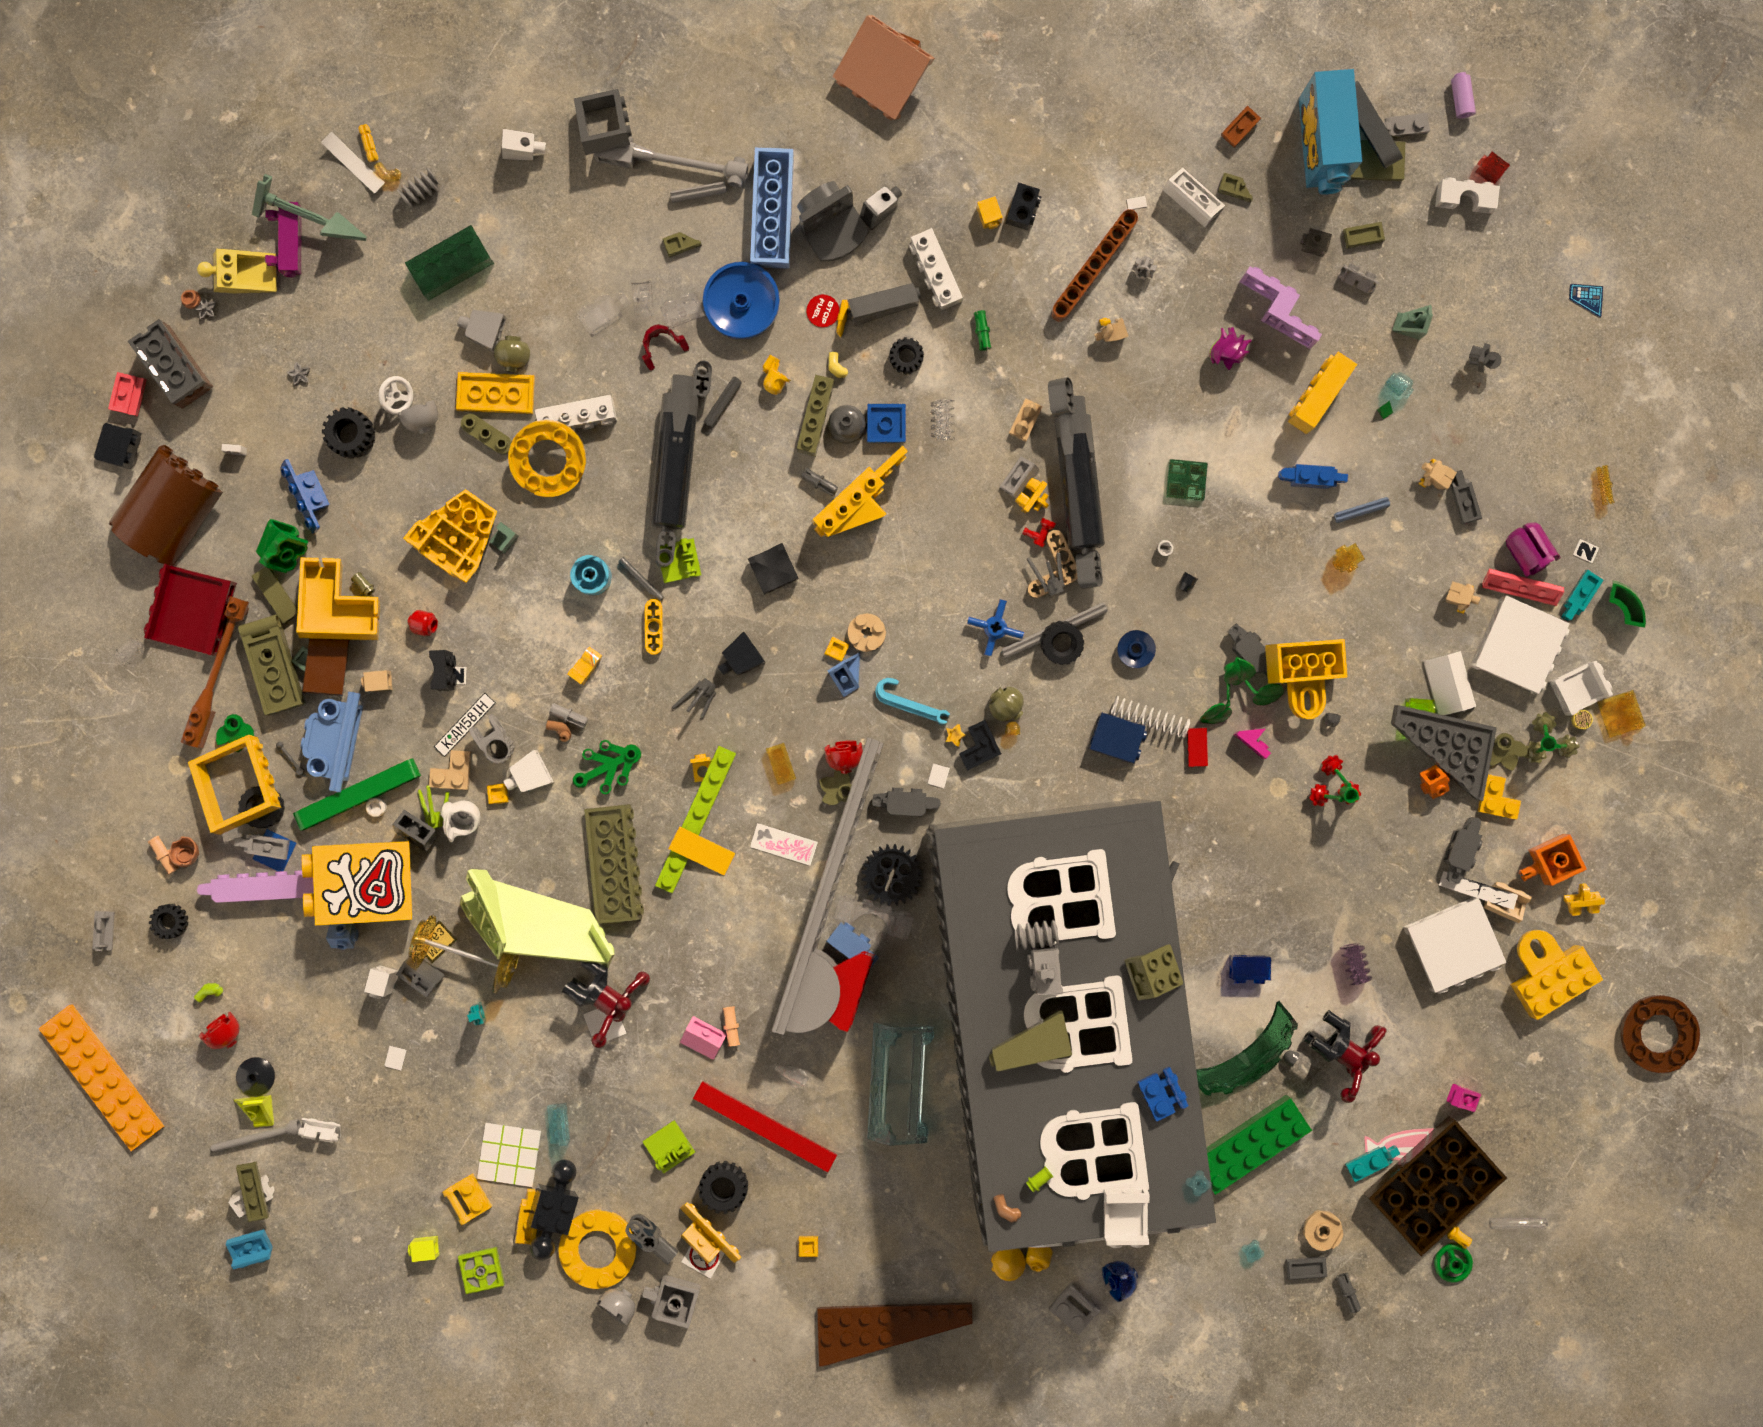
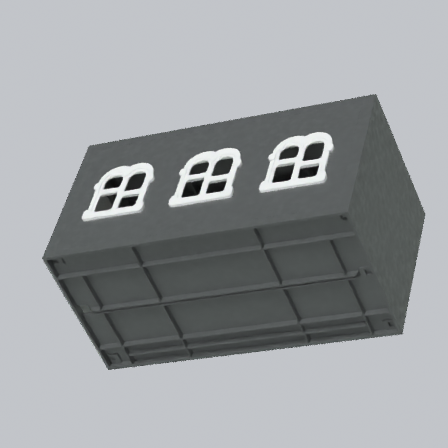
(1018, 1111)

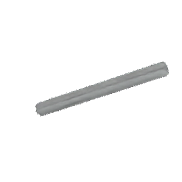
(1035, 638)

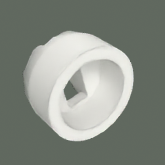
(1165, 552)

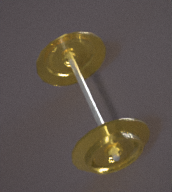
(422, 940)

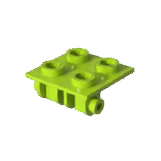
(684, 564)
(668, 1146)

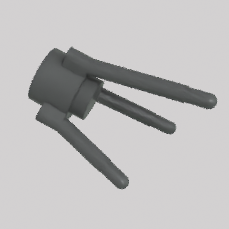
(1054, 585)
(705, 688)

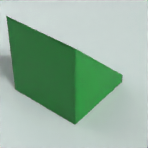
(1385, 410)

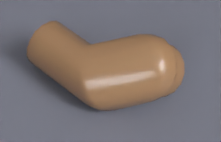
(561, 728)
(1005, 1211)

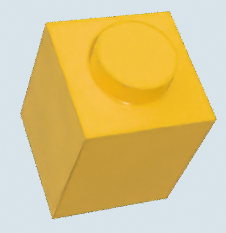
(989, 213)

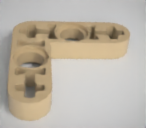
(1067, 580)

